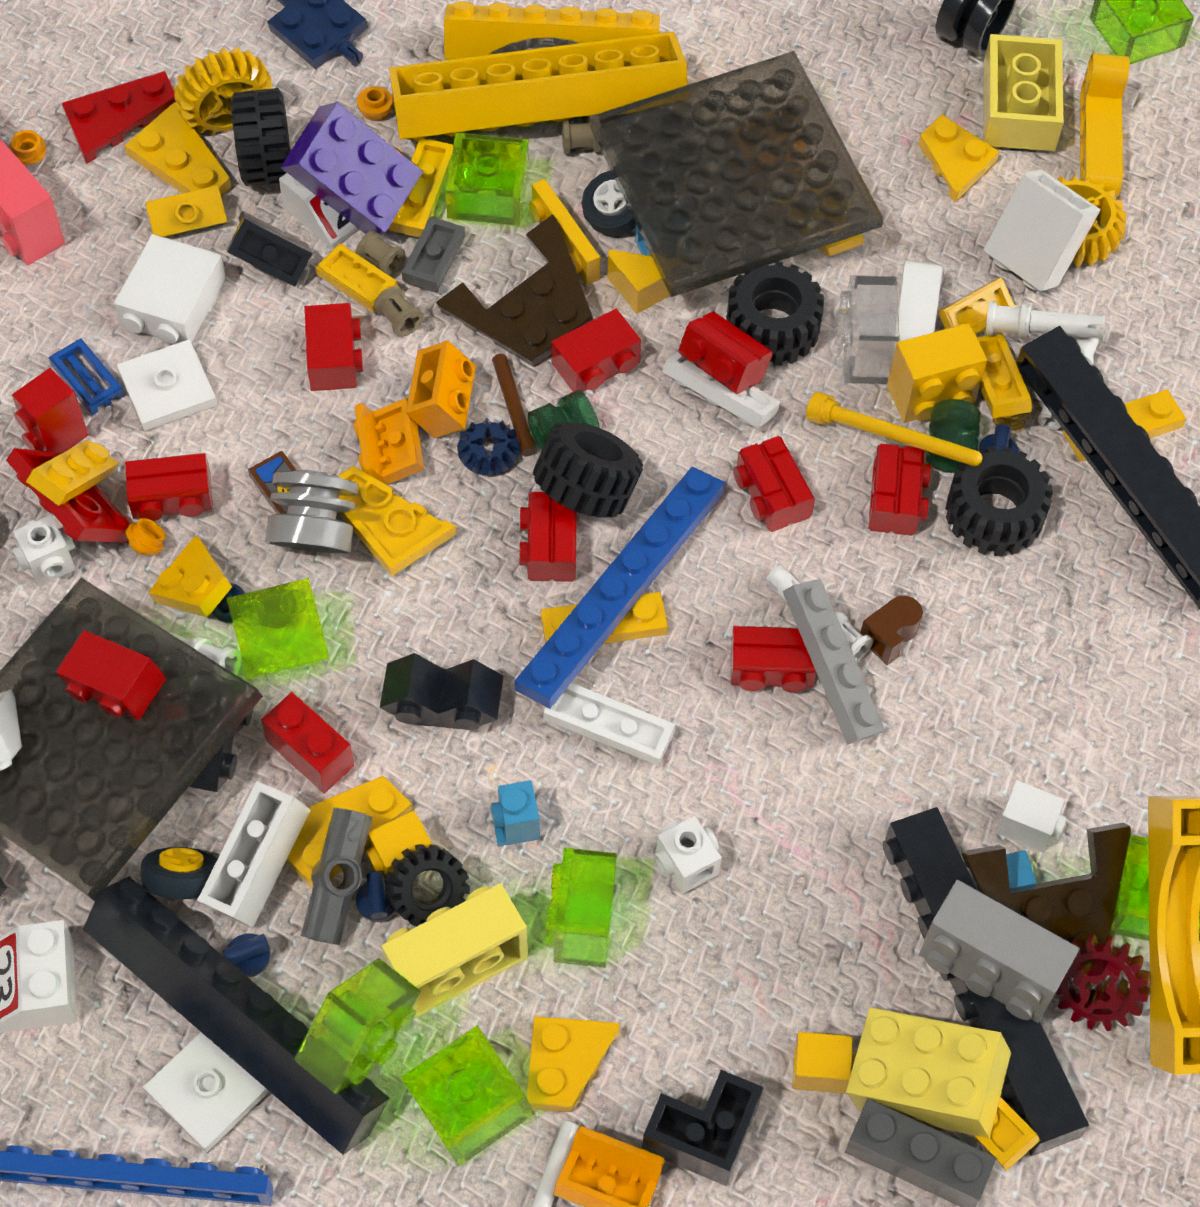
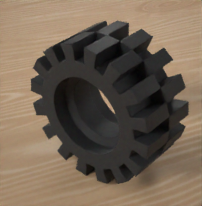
(413, 864)

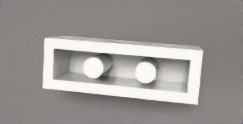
(254, 854)

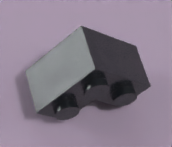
(706, 1139)

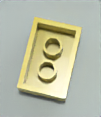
(1023, 92)
(459, 947)
(930, 1071)

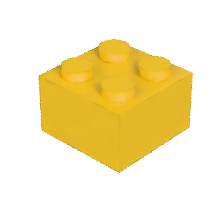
(934, 370)

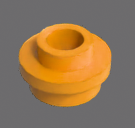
(374, 103)
(28, 147)
(146, 537)

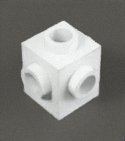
(44, 550)
(687, 853)

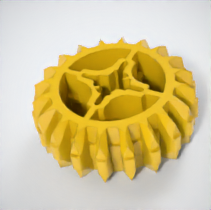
(208, 86)
(1098, 241)

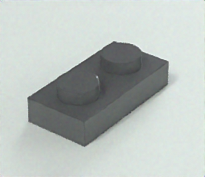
(433, 254)

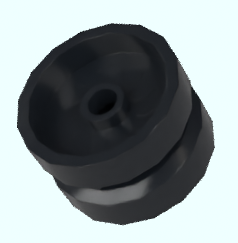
(973, 21)

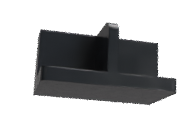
(269, 249)

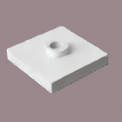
(167, 385)
(205, 1091)

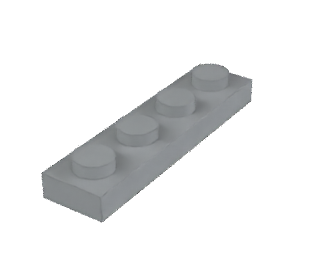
(833, 661)

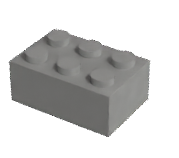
(997, 952)

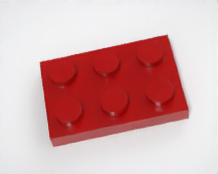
(85, 516)

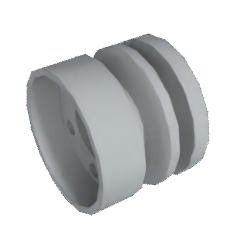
(311, 512)

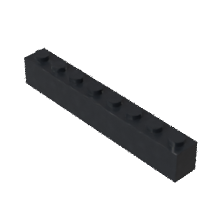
(1117, 451)
(228, 1010)
(1034, 1078)

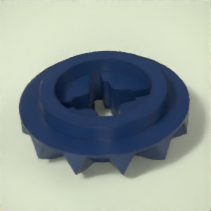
(473, 454)

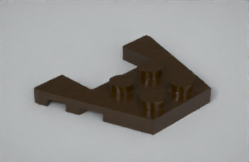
(535, 310)
(1063, 906)

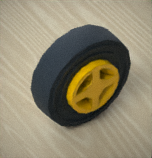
(176, 872)

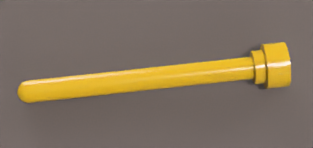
(824, 409)

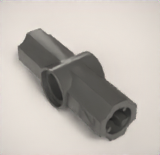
(344, 848)

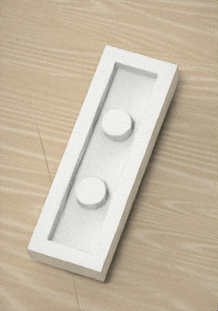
(750, 406)
(611, 723)

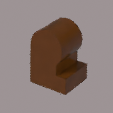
(892, 626)

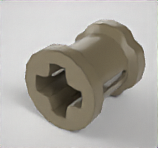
(578, 137)
(380, 253)
(398, 311)

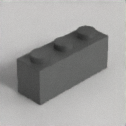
(920, 1155)

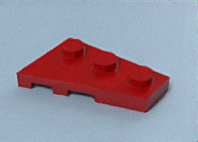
(113, 112)

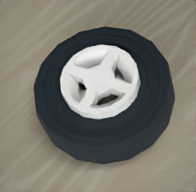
(600, 210)

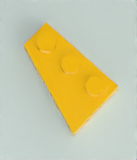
(177, 154)
(390, 525)
(374, 798)

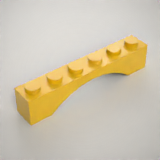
(483, 29)
(1174, 932)

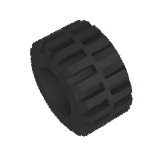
(260, 135)
(781, 290)
(587, 469)
(996, 527)

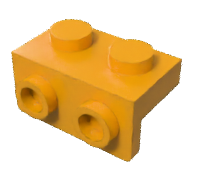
(388, 442)
(608, 1172)

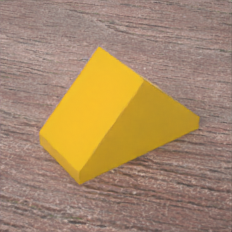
(636, 279)

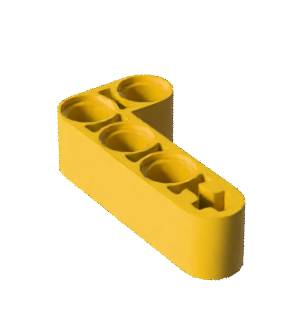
(1102, 120)

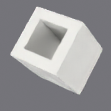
(1032, 816)

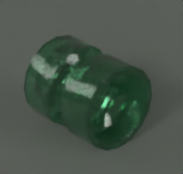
(569, 408)
(956, 423)

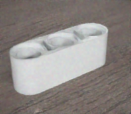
(918, 298)

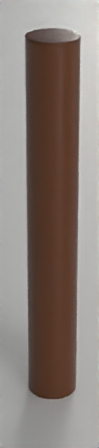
(514, 404)

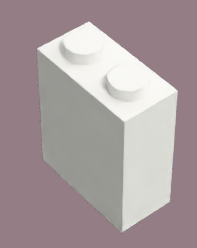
(1040, 230)
(170, 290)

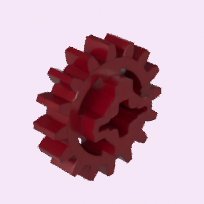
(1111, 998)

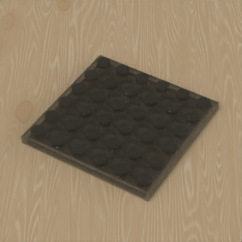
(734, 173)
(99, 783)

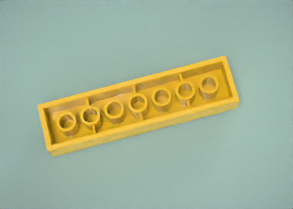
(533, 84)

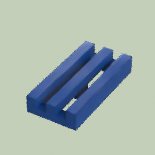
(101, 397)

